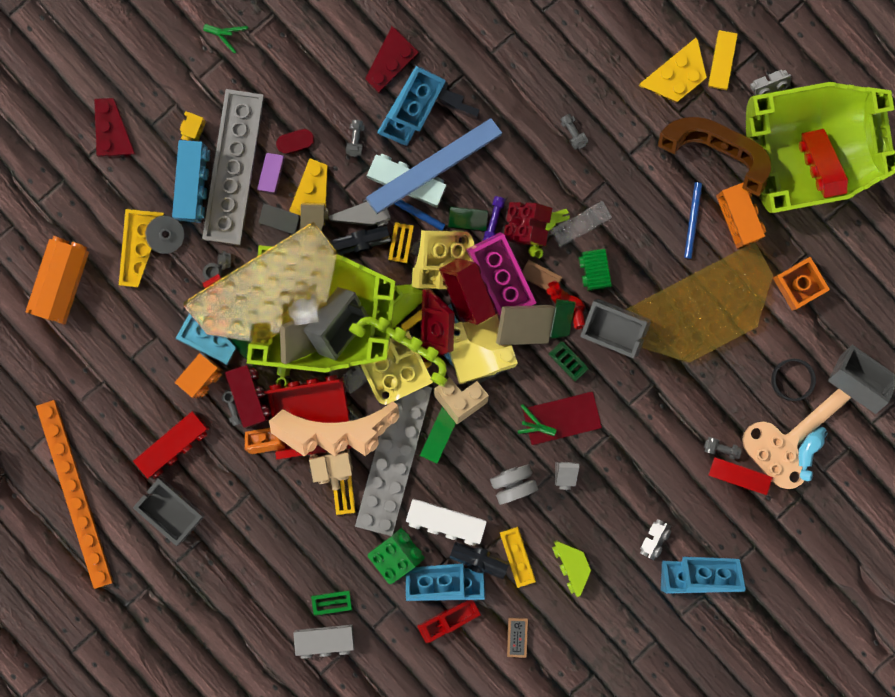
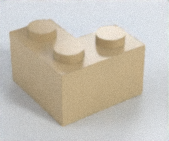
(460, 404)

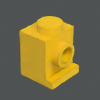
(192, 127)

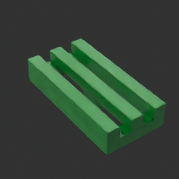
(332, 610)

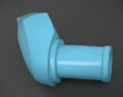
(811, 444)

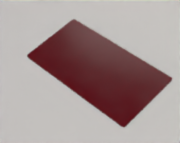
(566, 415)

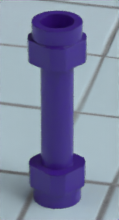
(498, 204)

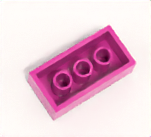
(501, 273)

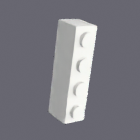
(446, 521)

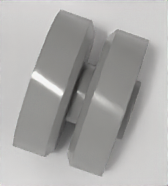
(514, 485)

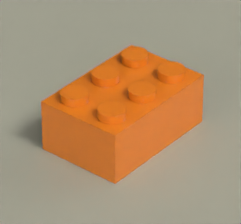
(741, 215)

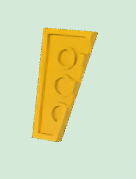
(134, 246)

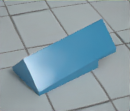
(412, 106)
(702, 575)
(444, 583)

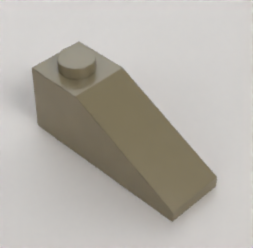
(313, 213)

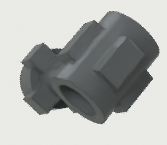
(578, 140)
(354, 147)
(228, 398)
(712, 445)

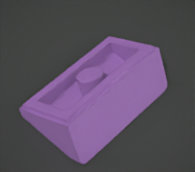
(271, 173)

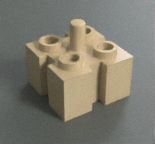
(327, 466)

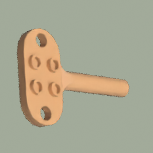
(778, 452)

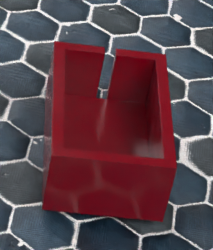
(468, 291)
(248, 395)

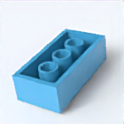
(190, 181)

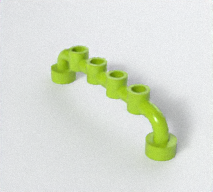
(399, 336)

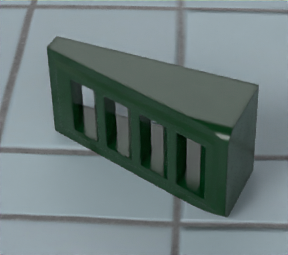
(580, 372)

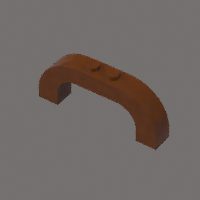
(724, 140)

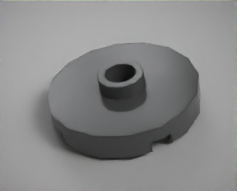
(154, 234)

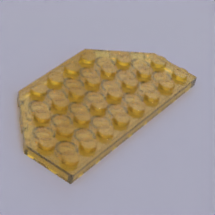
(257, 295)
(707, 306)

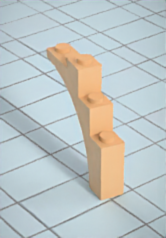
(333, 437)

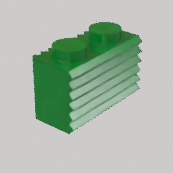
(595, 269)

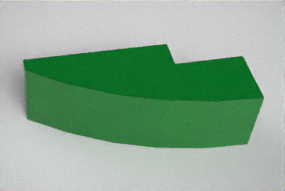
(438, 436)

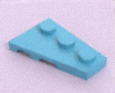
(213, 346)

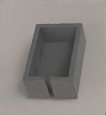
(615, 328)
(332, 332)
(863, 379)
(169, 511)

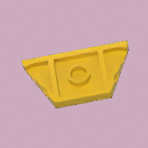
(678, 74)

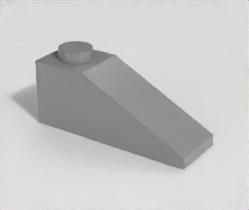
(361, 215)
(566, 474)

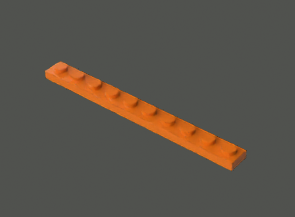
(74, 494)

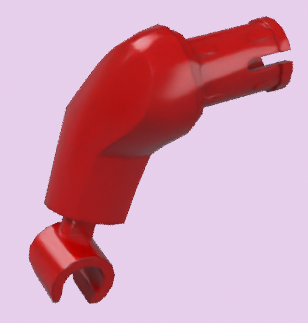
(558, 293)

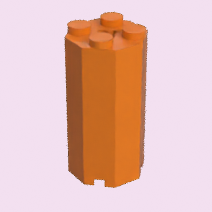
(57, 280)

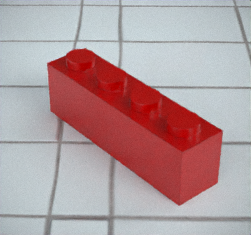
(823, 163)
(171, 444)

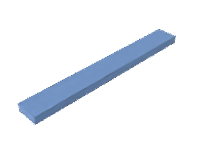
(433, 166)

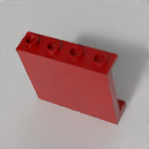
(313, 401)

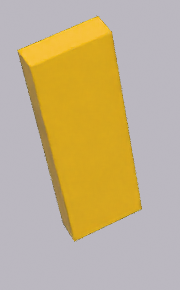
(722, 60)
(517, 557)

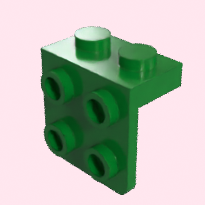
(396, 556)

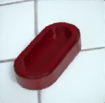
(295, 141)

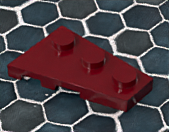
(390, 60)
(110, 130)

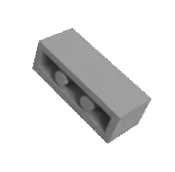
(324, 641)

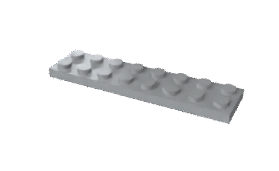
(233, 167)
(392, 465)

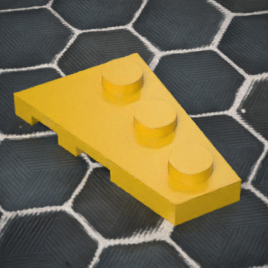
(312, 186)

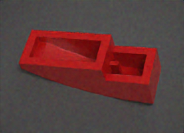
(740, 476)
(448, 620)

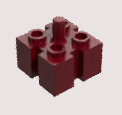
(527, 223)

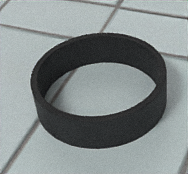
(812, 374)

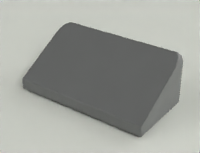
(279, 219)

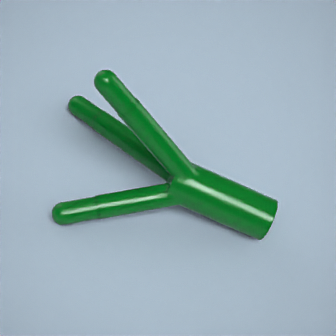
(226, 31)
(537, 426)

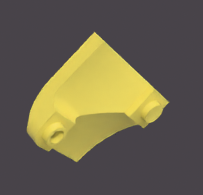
(436, 251)
(477, 353)
(398, 374)

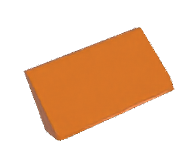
(262, 441)

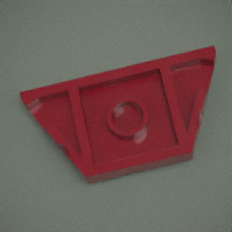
(437, 324)

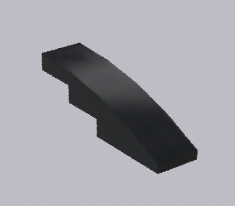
(455, 102)

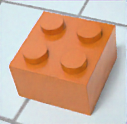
(801, 283)
(199, 376)

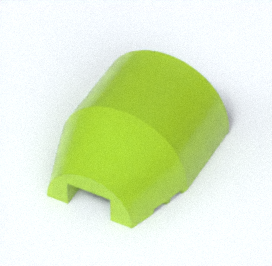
(854, 123)
(377, 297)

